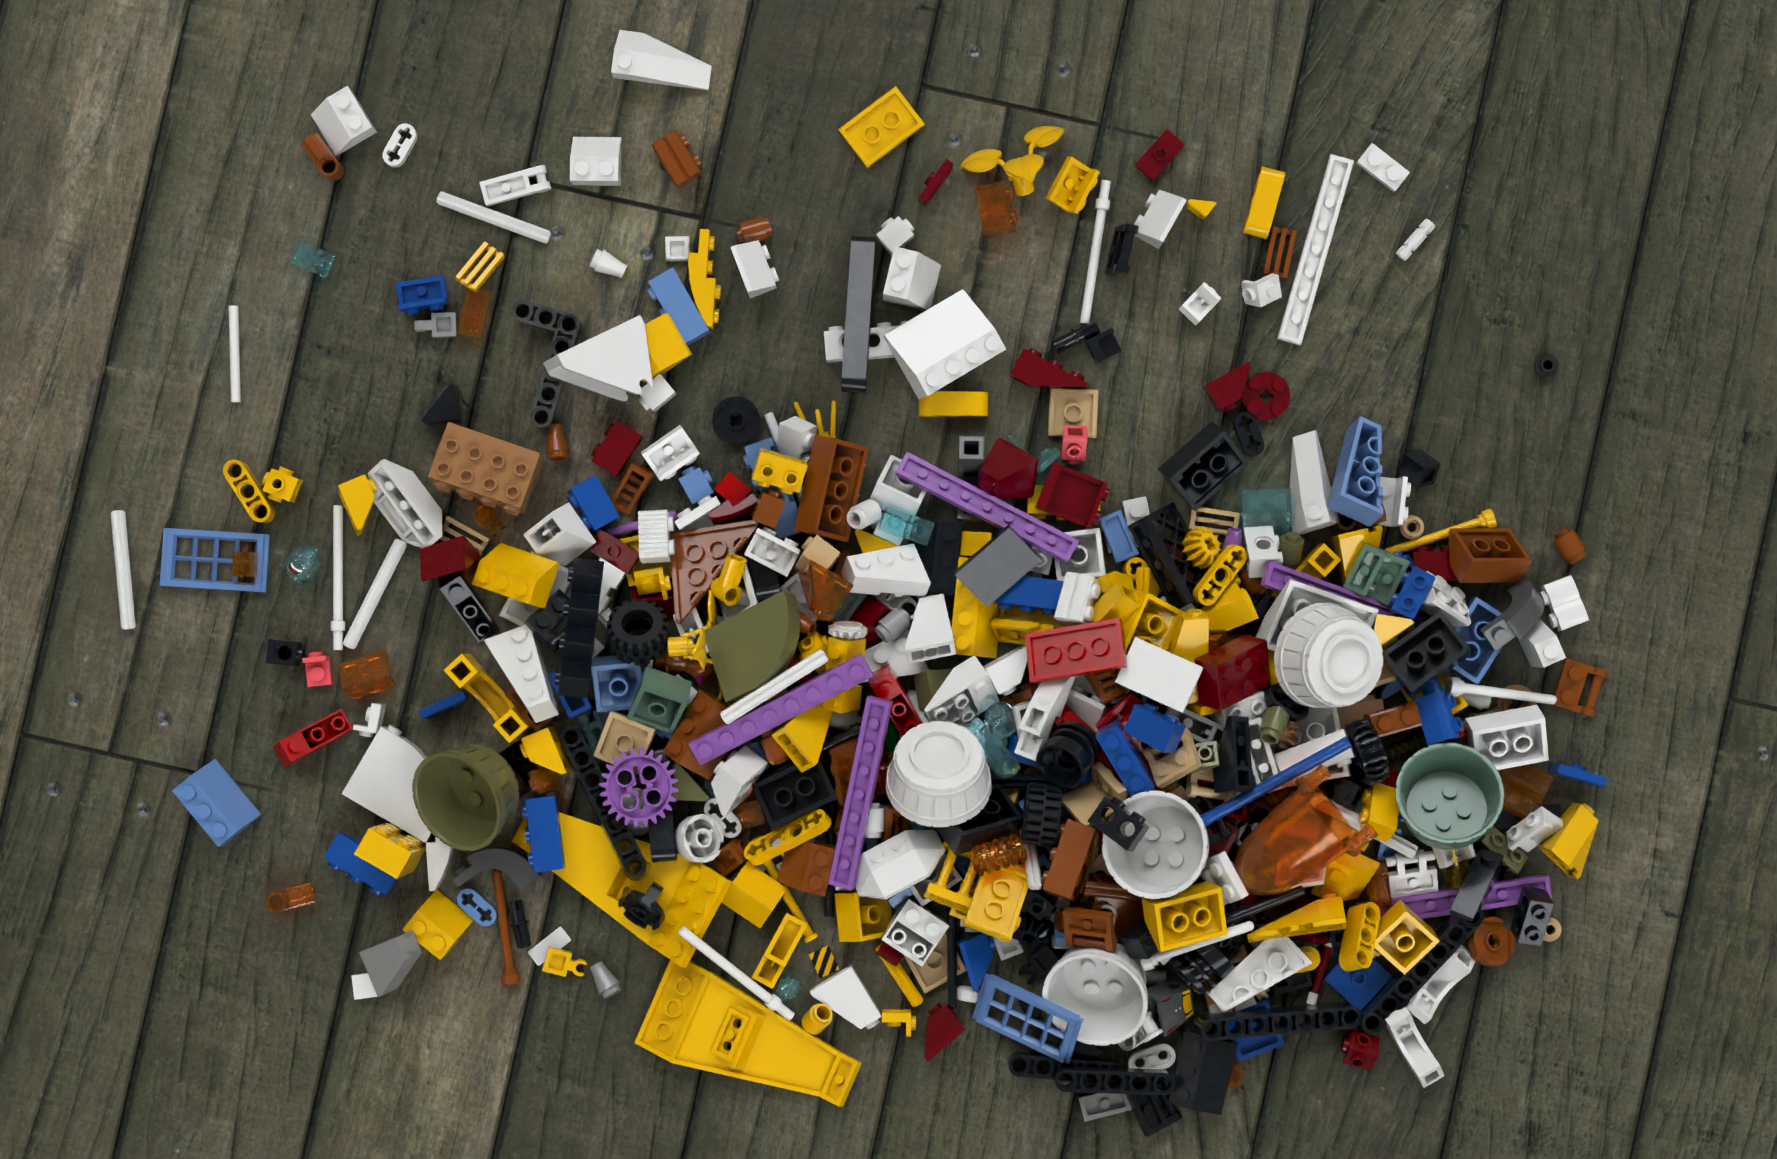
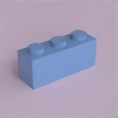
(677, 302)

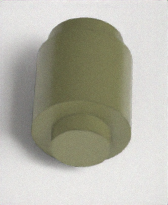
(1291, 547)
(1273, 724)

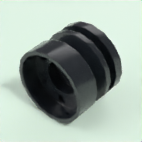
(1068, 754)
(1200, 966)

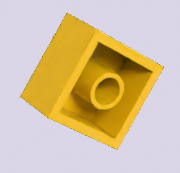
(1404, 937)

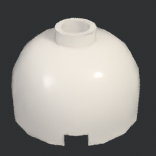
(699, 838)

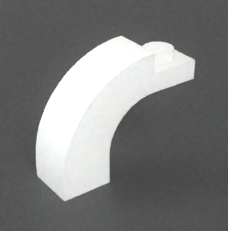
(1429, 996)
(1413, 1048)

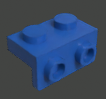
(422, 294)
(1414, 590)

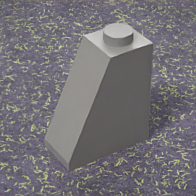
(391, 961)

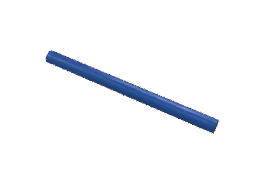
(1276, 781)

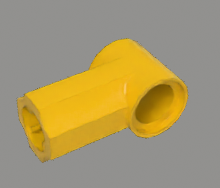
(726, 586)

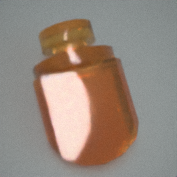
(486, 517)

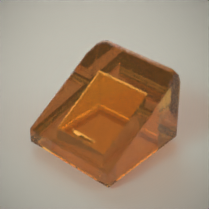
(245, 564)

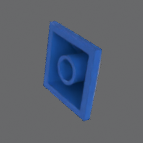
(977, 956)

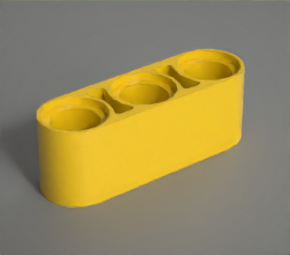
(1264, 202)
(954, 404)
(240, 483)
(1359, 937)

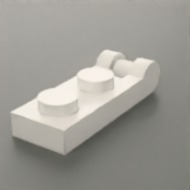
(514, 185)

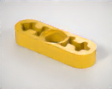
(1230, 573)

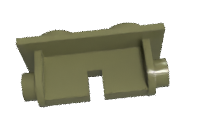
(1497, 842)

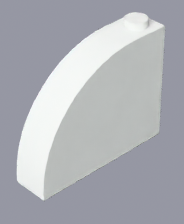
(386, 779)

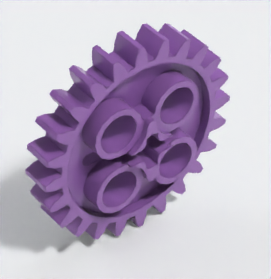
(616, 791)

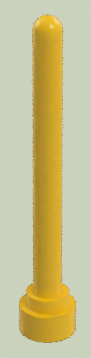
(1484, 520)

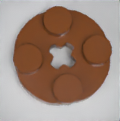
(1494, 954)

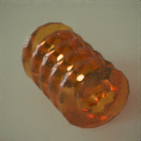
(998, 854)

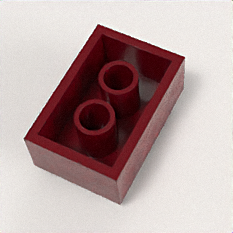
(1233, 672)

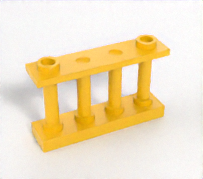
(961, 900)

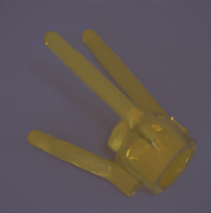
(1456, 873)

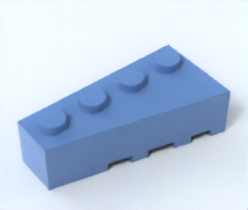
(1357, 478)
(787, 519)

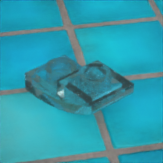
(906, 526)

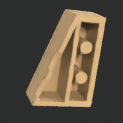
(817, 551)

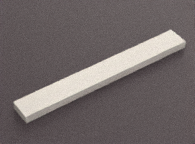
(1315, 249)

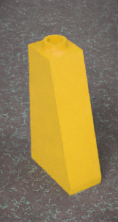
(1191, 640)

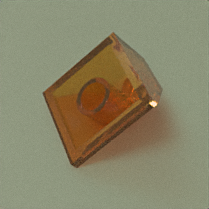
(823, 590)

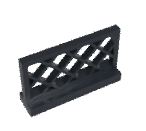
(1163, 562)

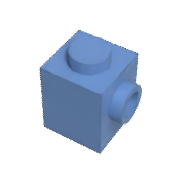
(696, 484)

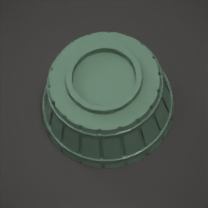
(1449, 795)

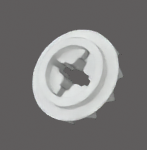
(847, 630)

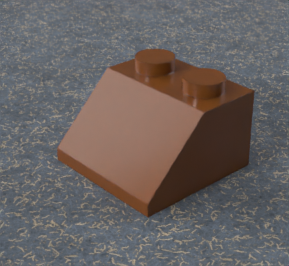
(808, 867)

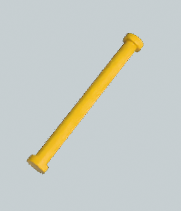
(789, 900)

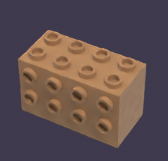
(486, 469)

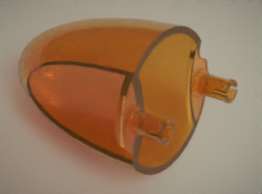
(1297, 839)

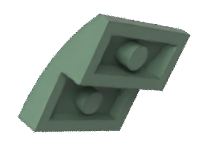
(1376, 573)

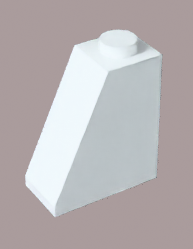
(930, 631)
(1541, 646)
(849, 998)

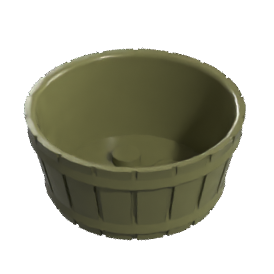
(465, 795)

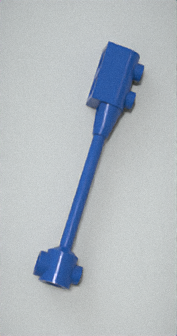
(1435, 704)

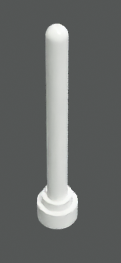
(1457, 687)
(1150, 963)

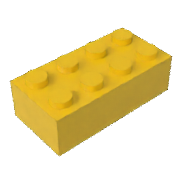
(391, 849)

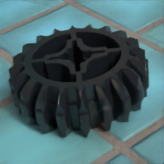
(1369, 752)

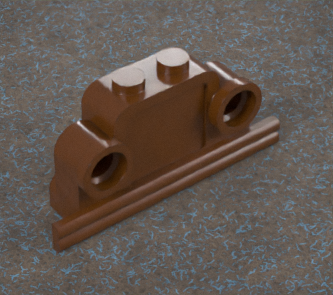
(1107, 895)

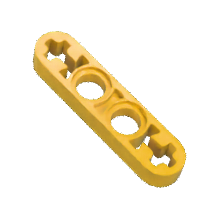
(812, 825)

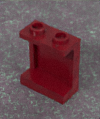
(1072, 495)

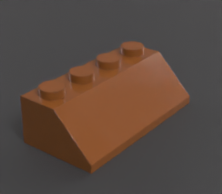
(831, 487)

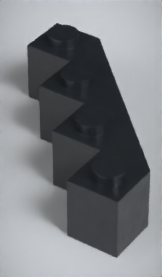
(580, 628)

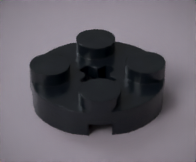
(737, 434)

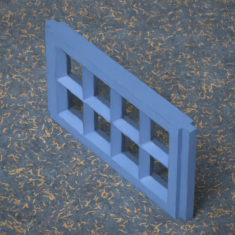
(169, 558)
(1068, 1037)

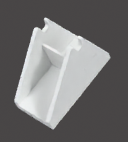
(607, 362)

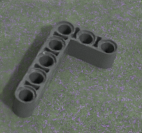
(560, 336)

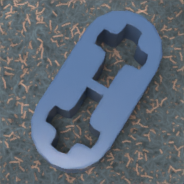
(481, 902)

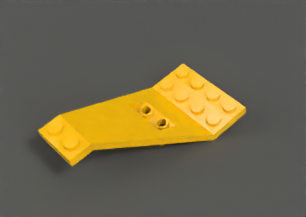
(689, 893)
(698, 1018)

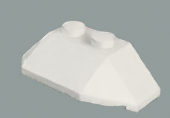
(406, 504)
(898, 863)

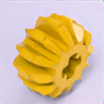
(1201, 547)

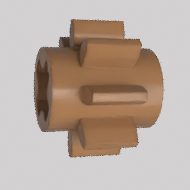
(1290, 736)

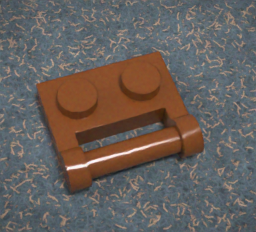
(1571, 685)
(1089, 923)

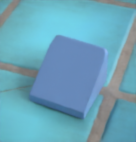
(1389, 689)

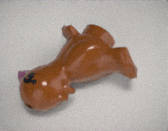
(679, 664)

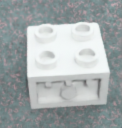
(1393, 499)

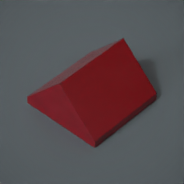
(447, 558)

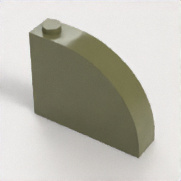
(754, 645)

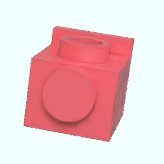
(1074, 444)

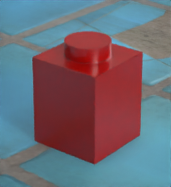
(733, 489)

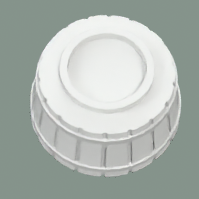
(1327, 657)
(938, 775)
(1168, 854)
(1103, 990)

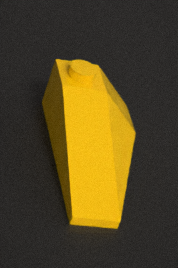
(1316, 917)

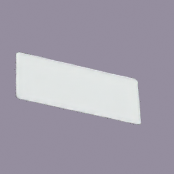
(556, 939)

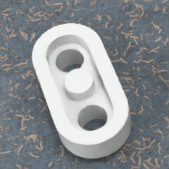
(1151, 1058)

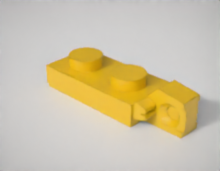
(1014, 630)

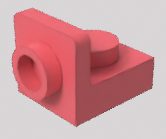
(318, 669)

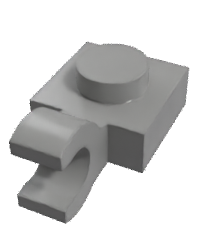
(441, 324)

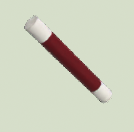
(1319, 974)

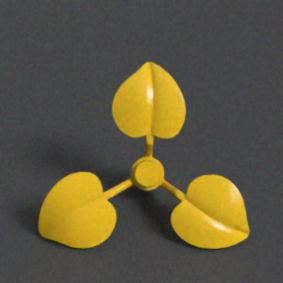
(1019, 170)
(684, 646)

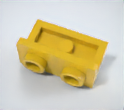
(1072, 185)

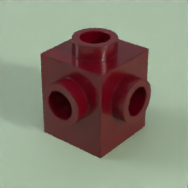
(1360, 1050)

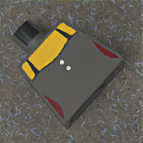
(1170, 1004)

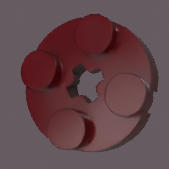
(1276, 405)

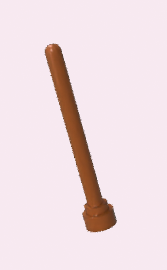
(510, 973)

